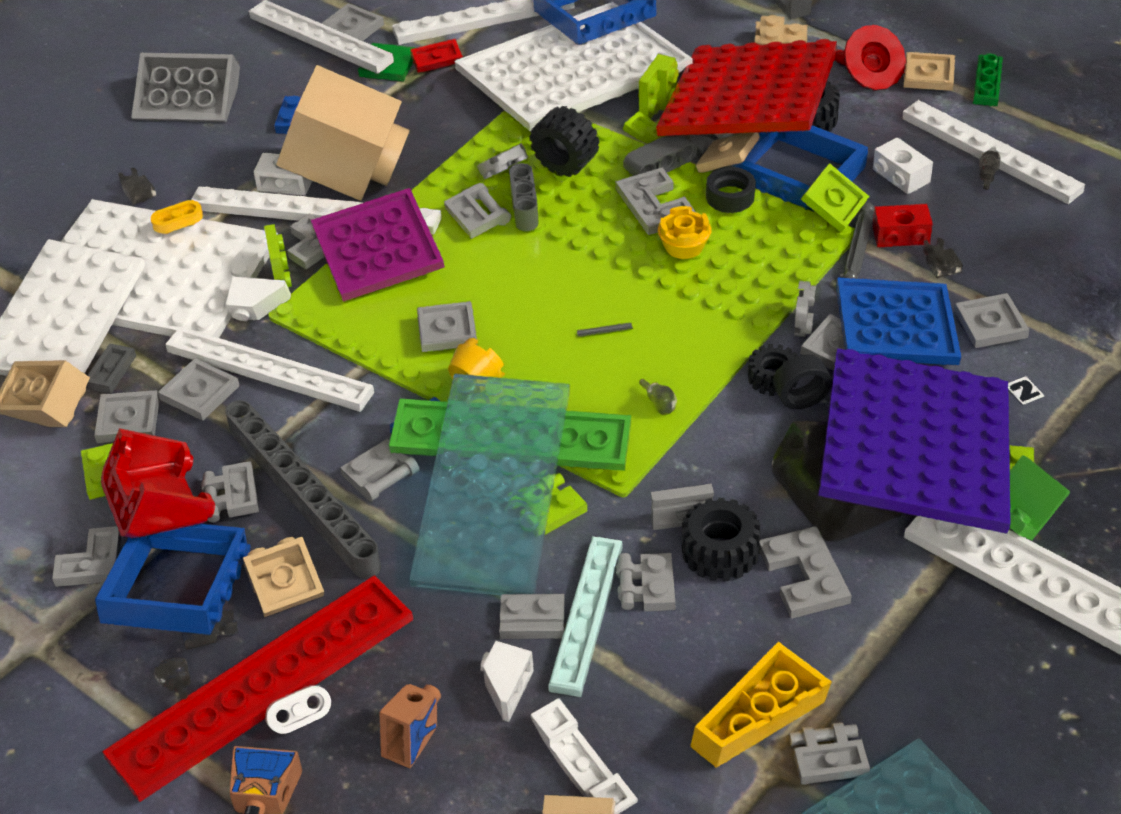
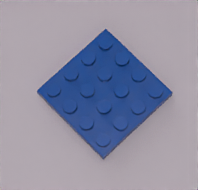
(898, 320)

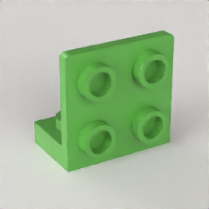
(1033, 497)

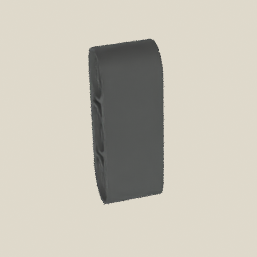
(664, 152)
(523, 197)

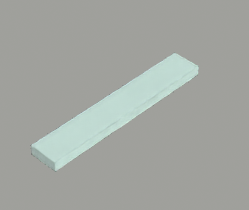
(585, 617)

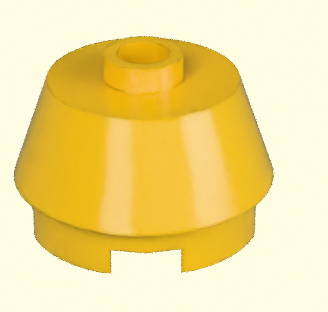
(684, 232)
(473, 360)

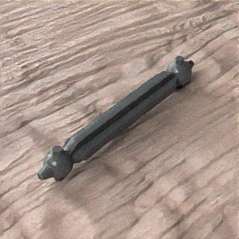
(859, 242)

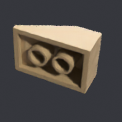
(42, 392)

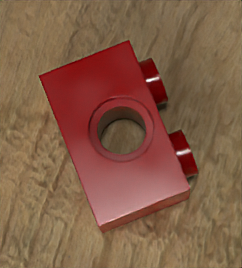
(902, 225)

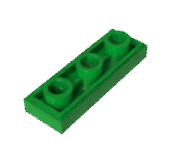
(988, 80)

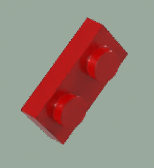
(436, 55)

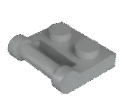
(471, 215)
(375, 464)

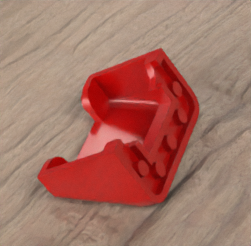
(149, 486)

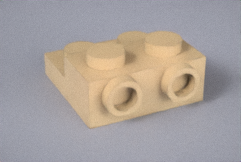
(772, 29)
(282, 575)

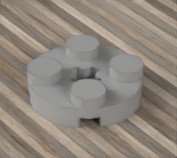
(502, 161)
(803, 319)

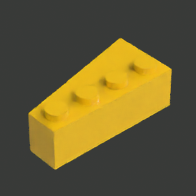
(760, 704)

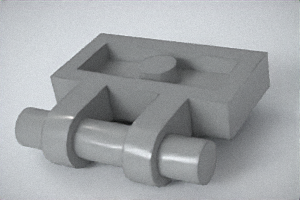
(239, 489)
(657, 582)
(832, 760)

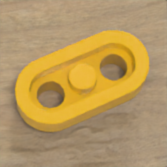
(176, 216)

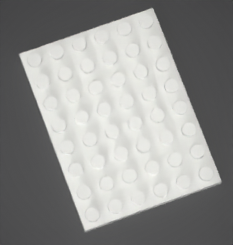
(551, 70)
(183, 272)

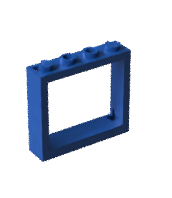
(596, 25)
(817, 141)
(200, 538)

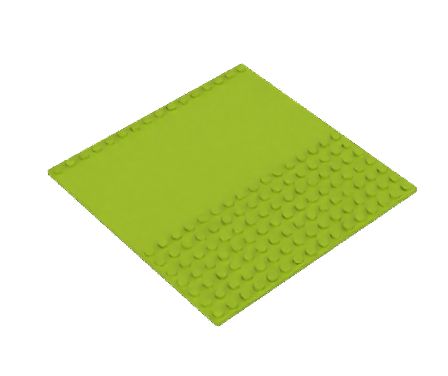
(579, 272)

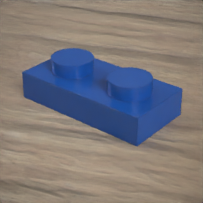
(286, 113)

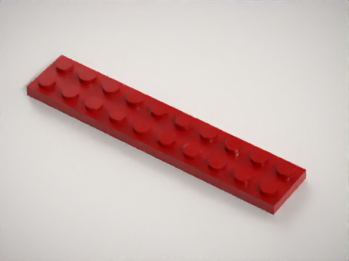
(242, 694)

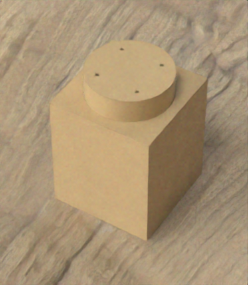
(343, 134)

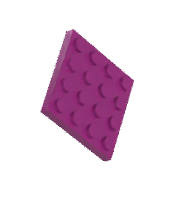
(377, 244)

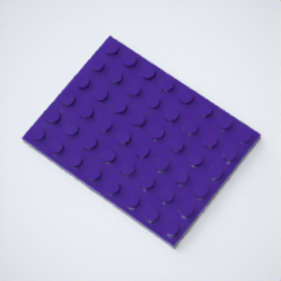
(918, 441)

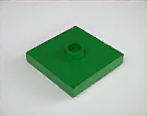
(398, 69)

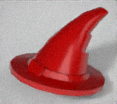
(873, 57)

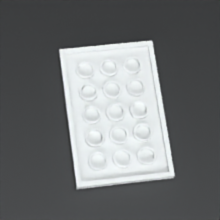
(66, 305)

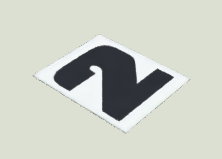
(1024, 390)

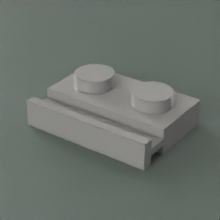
(671, 505)
(532, 616)

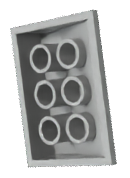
(185, 87)

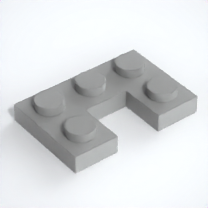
(640, 197)
(823, 583)

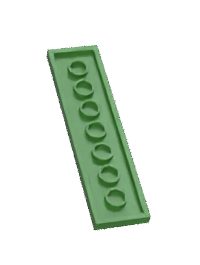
(586, 440)

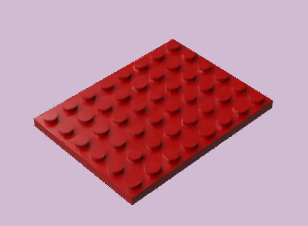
(749, 88)

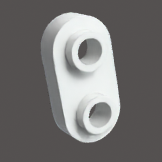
(297, 709)

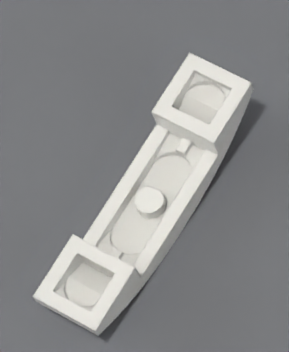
(578, 758)

